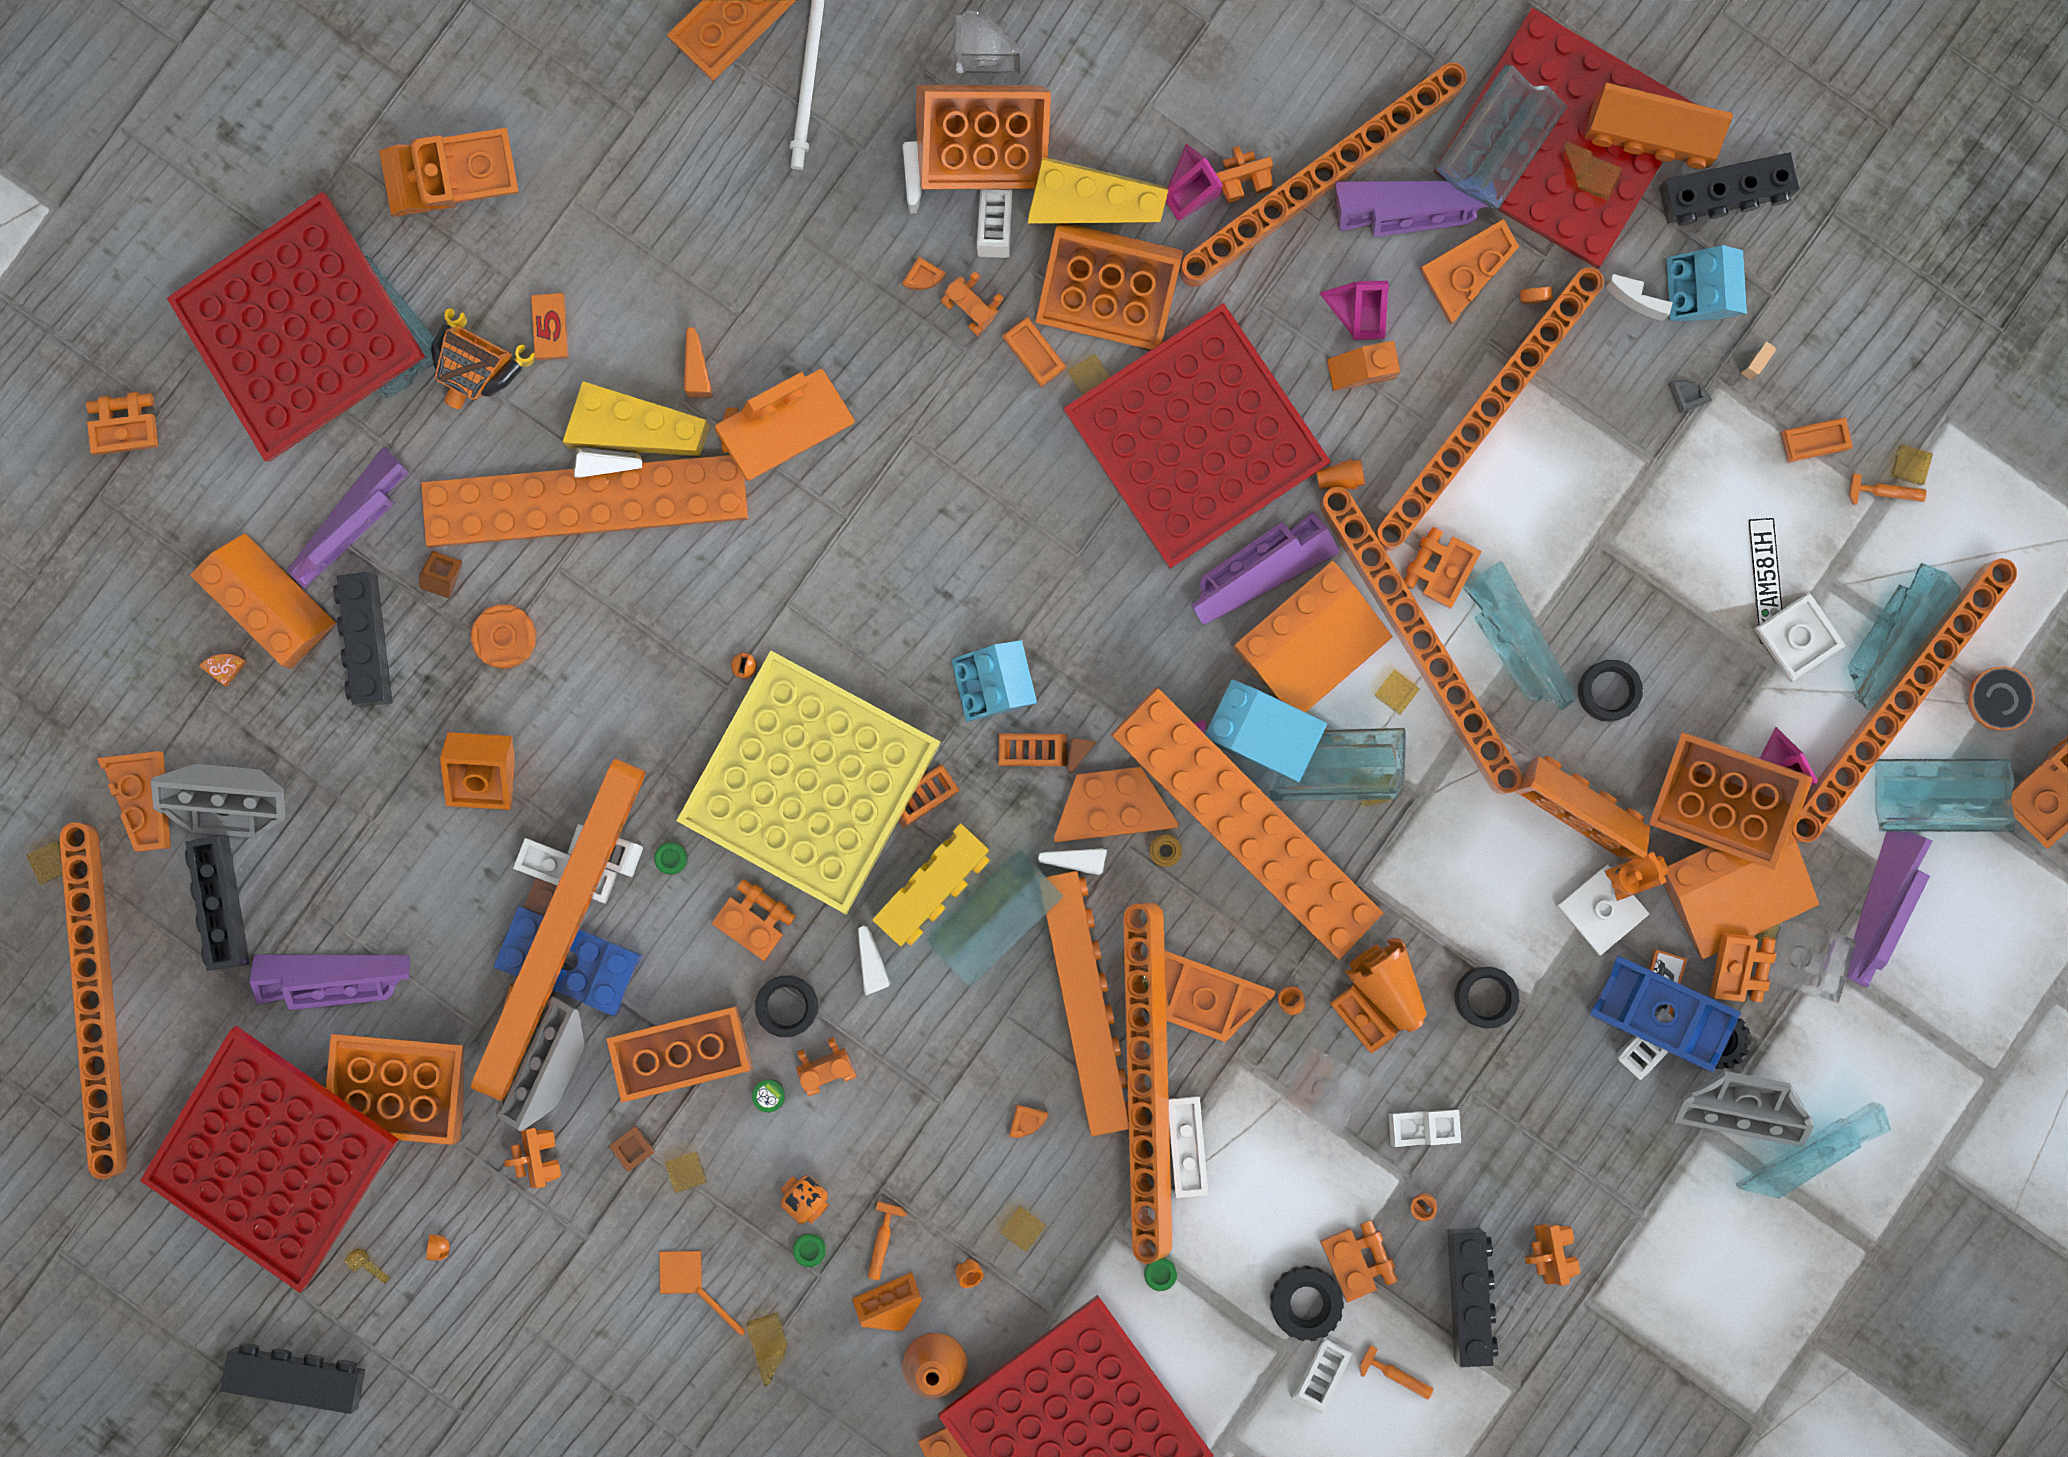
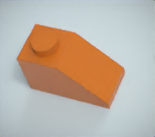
(1364, 366)

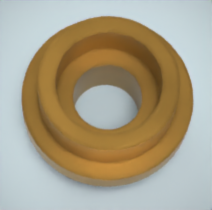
(1165, 840)

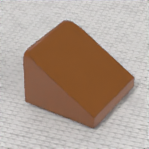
(439, 574)
(1078, 750)

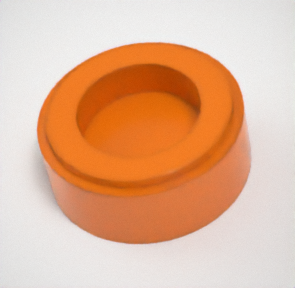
(1536, 295)

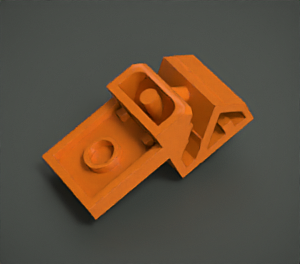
(448, 171)
(2042, 797)

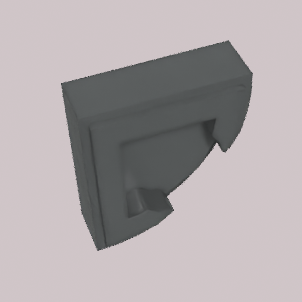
(1688, 395)

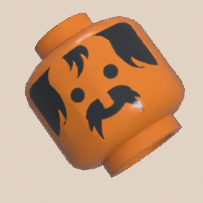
(804, 1199)

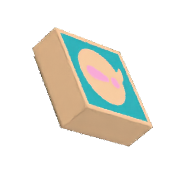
(1758, 360)

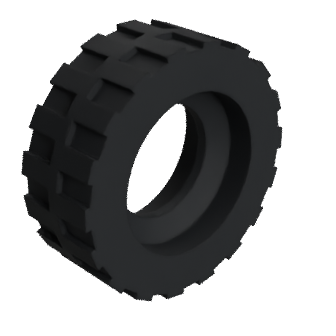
(1306, 1328)

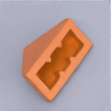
(889, 1304)

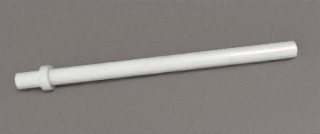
(799, 144)

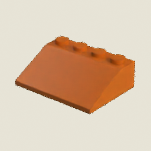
(981, 135)
(1109, 286)
(1313, 639)
(1730, 800)
(1584, 809)
(1735, 896)
(401, 1085)

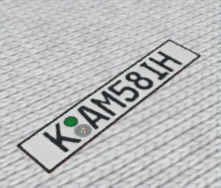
(1765, 568)

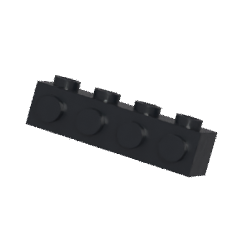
(1729, 188)
(363, 639)
(216, 903)
(1470, 1297)
(293, 1379)

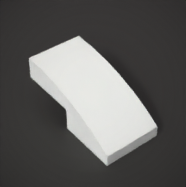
(1630, 293)
(1424, 1128)

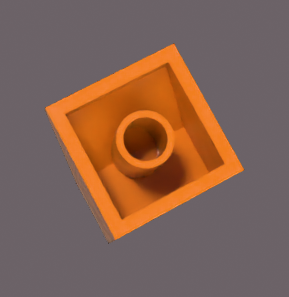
(478, 770)

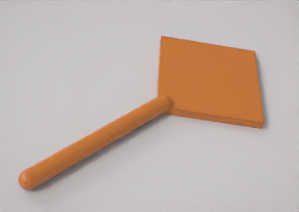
(683, 1274)

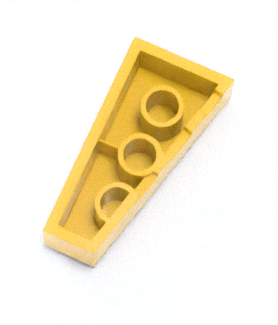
(1089, 195)
(633, 425)
(932, 886)

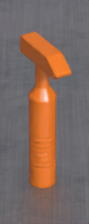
(1884, 490)
(882, 1239)
(1394, 1374)

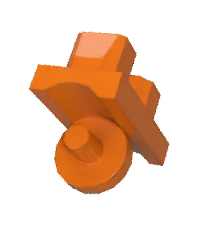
(1258, 172)
(1637, 875)
(538, 1171)
(1549, 1254)

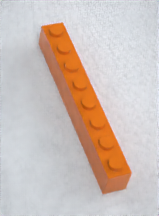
(1085, 1007)

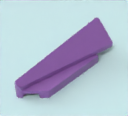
(1403, 206)
(350, 518)
(1263, 566)
(1888, 903)
(326, 979)

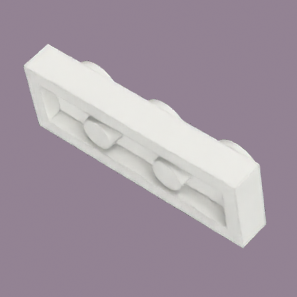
(550, 864)
(1187, 1147)

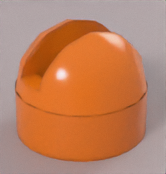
(750, 666)
(1288, 998)
(1418, 1209)
(437, 1247)
(972, 1279)

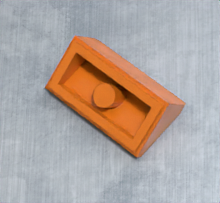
(1364, 1018)

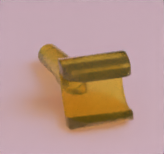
(359, 1259)

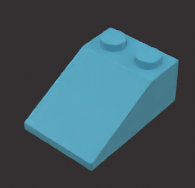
(1265, 730)

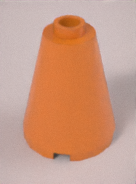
(1390, 983)
(934, 1354)

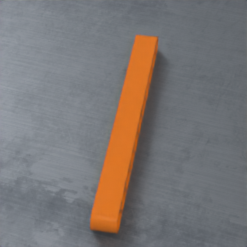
(1334, 164)
(1499, 398)
(1421, 657)
(1914, 694)
(558, 930)
(104, 1013)
(1139, 1094)

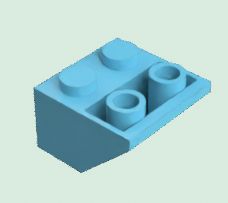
(1707, 284)
(994, 680)

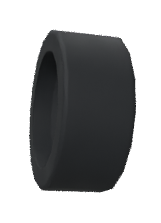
(1633, 681)
(1509, 986)
(768, 989)

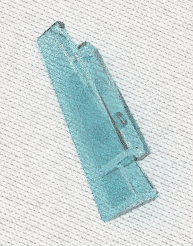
(1900, 631)
(1517, 637)
(1819, 1152)

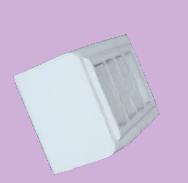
(912, 175)
(994, 243)
(601, 461)
(624, 857)
(1086, 860)
(873, 969)
(1638, 1070)
(1305, 1382)

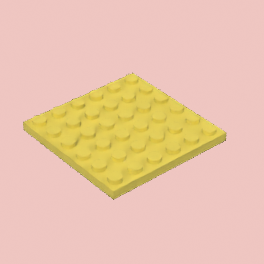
(808, 782)

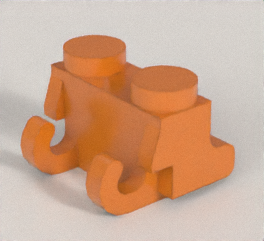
(971, 303)
(824, 1069)

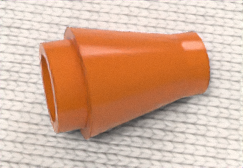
(1344, 474)

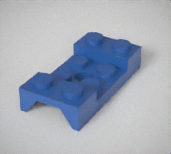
(601, 968)
(1699, 1024)

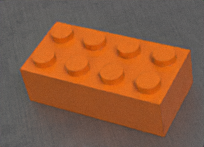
(679, 1054)

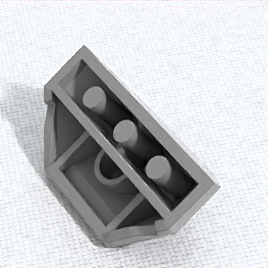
(219, 800)
(544, 1067)
(1747, 1108)

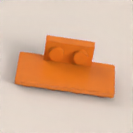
(783, 423)

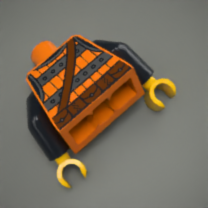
(471, 363)

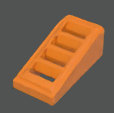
(696, 374)
(1005, 745)
(947, 782)

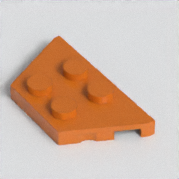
(1112, 806)
(1209, 998)

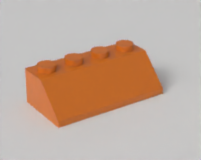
(1657, 126)
(263, 600)

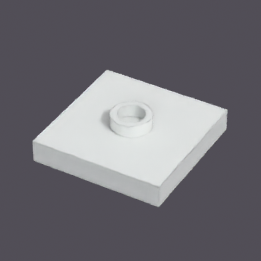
(1799, 637)
(1598, 914)

